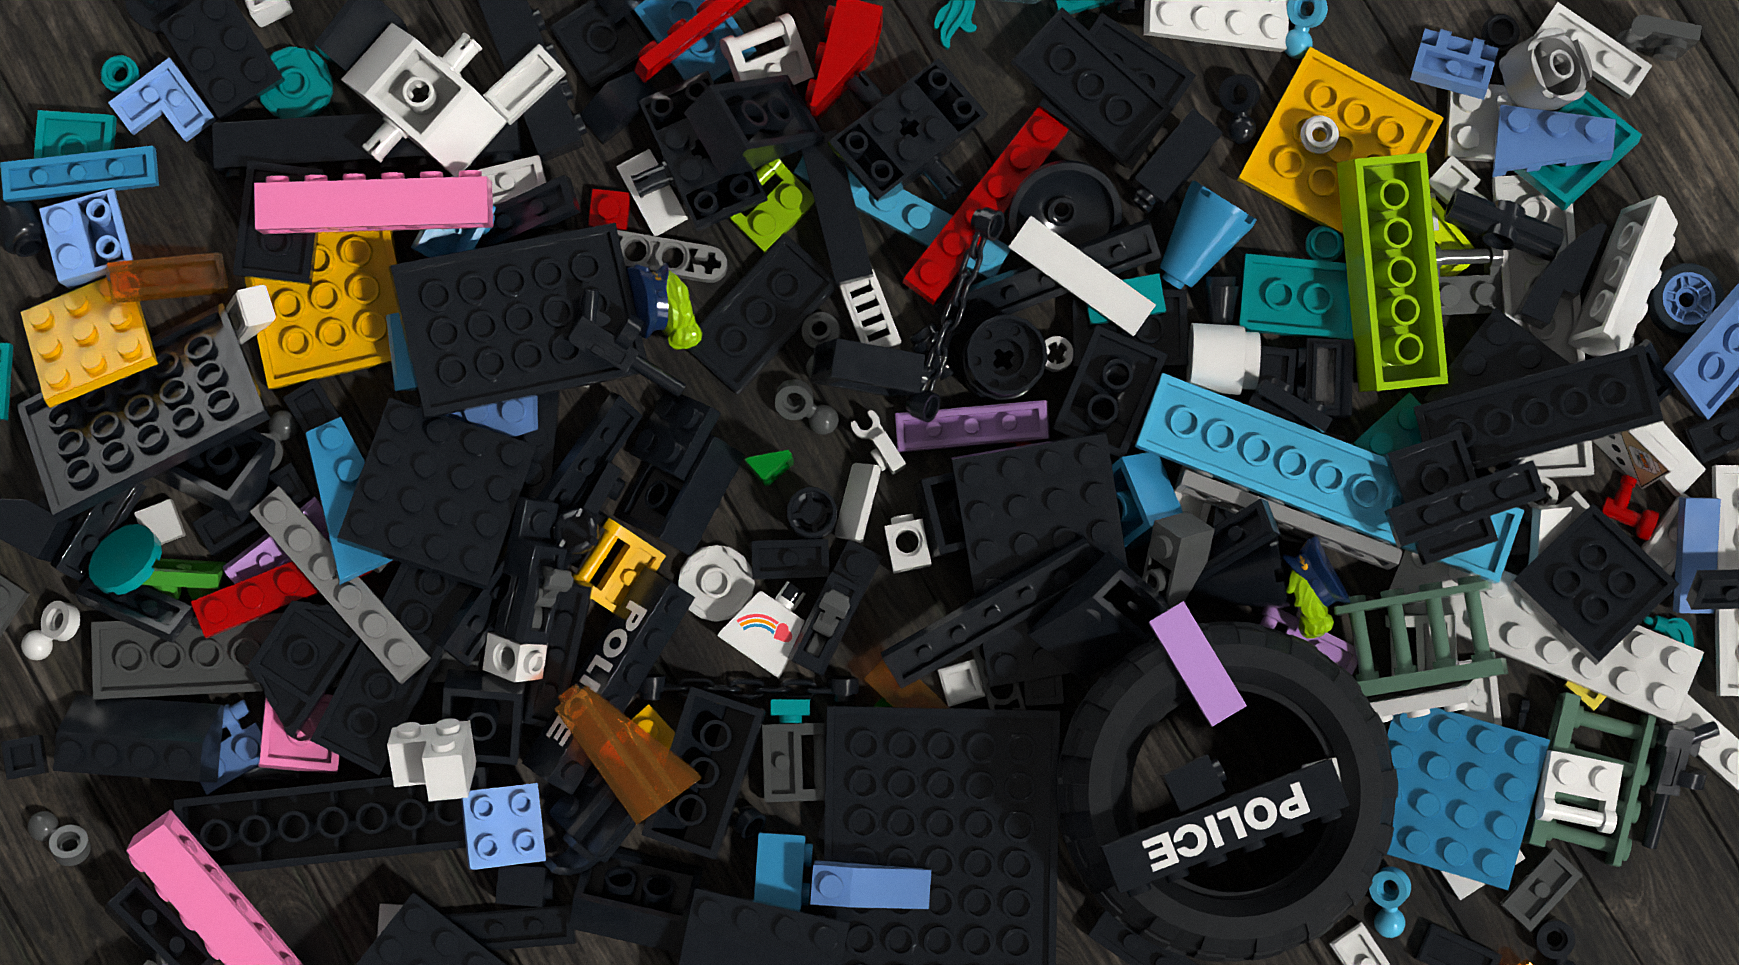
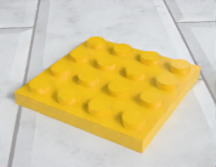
(1369, 123)
(339, 318)

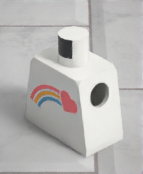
(767, 628)

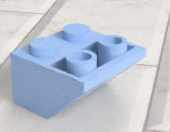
(85, 237)

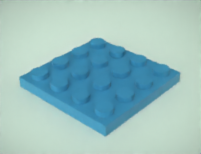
(1463, 793)

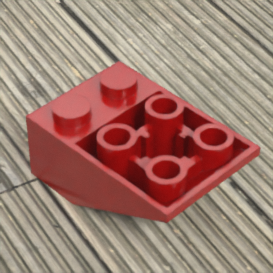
(851, 47)

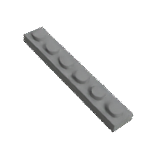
(1297, 523)
(352, 599)

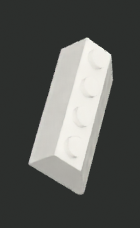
(1625, 278)

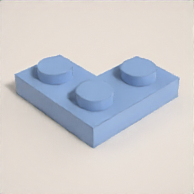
(162, 92)

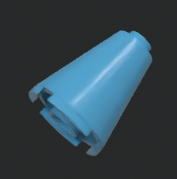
(1202, 235)

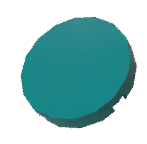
(306, 85)
(125, 559)

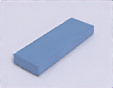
(1695, 545)

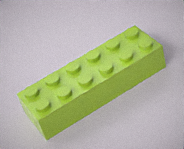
(1392, 272)

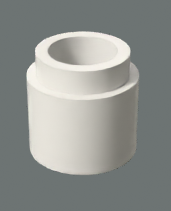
(1223, 358)

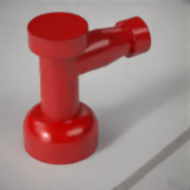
(1617, 510)

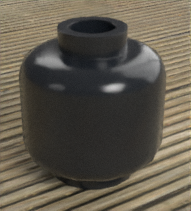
(21, 228)

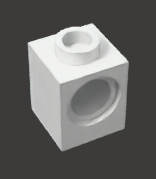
(907, 561)
(513, 659)

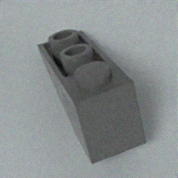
(1177, 555)

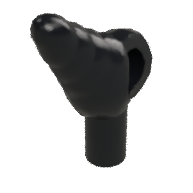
(287, 778)

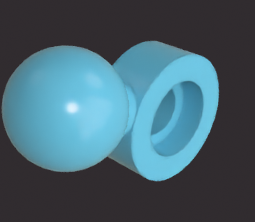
(1298, 39)
(1389, 920)

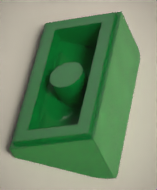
(770, 466)

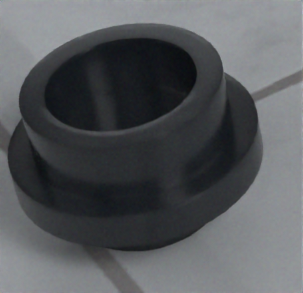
(1500, 32)

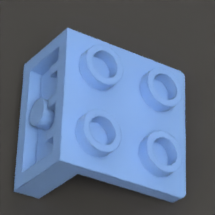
(503, 826)

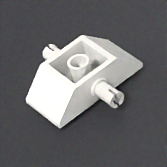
(449, 124)

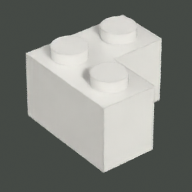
(434, 756)

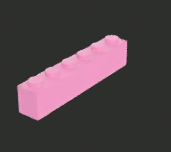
(373, 204)
(205, 896)

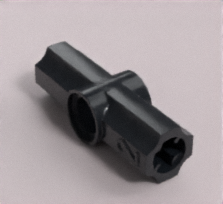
(1504, 225)

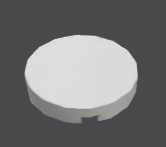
(718, 581)

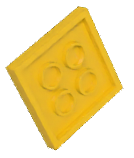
(86, 341)

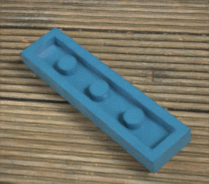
(79, 174)

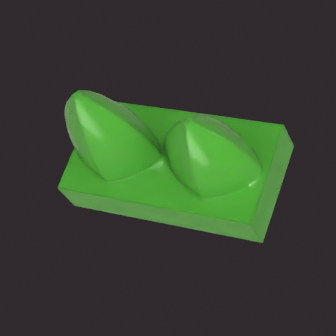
(198, 576)

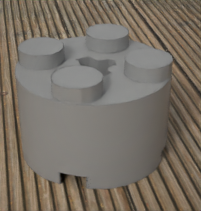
(1546, 71)

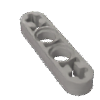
(657, 246)

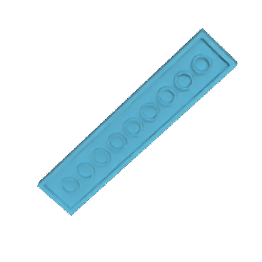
(1293, 466)

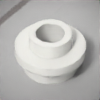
(1327, 126)

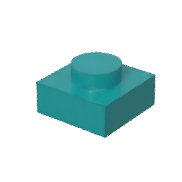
(790, 710)

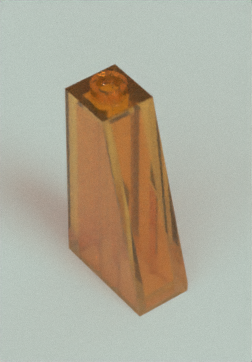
(627, 756)

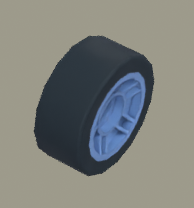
(1701, 289)

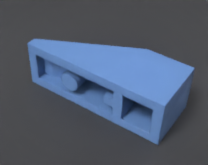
(869, 886)

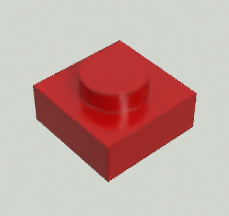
(609, 208)

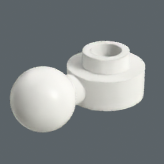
(58, 622)

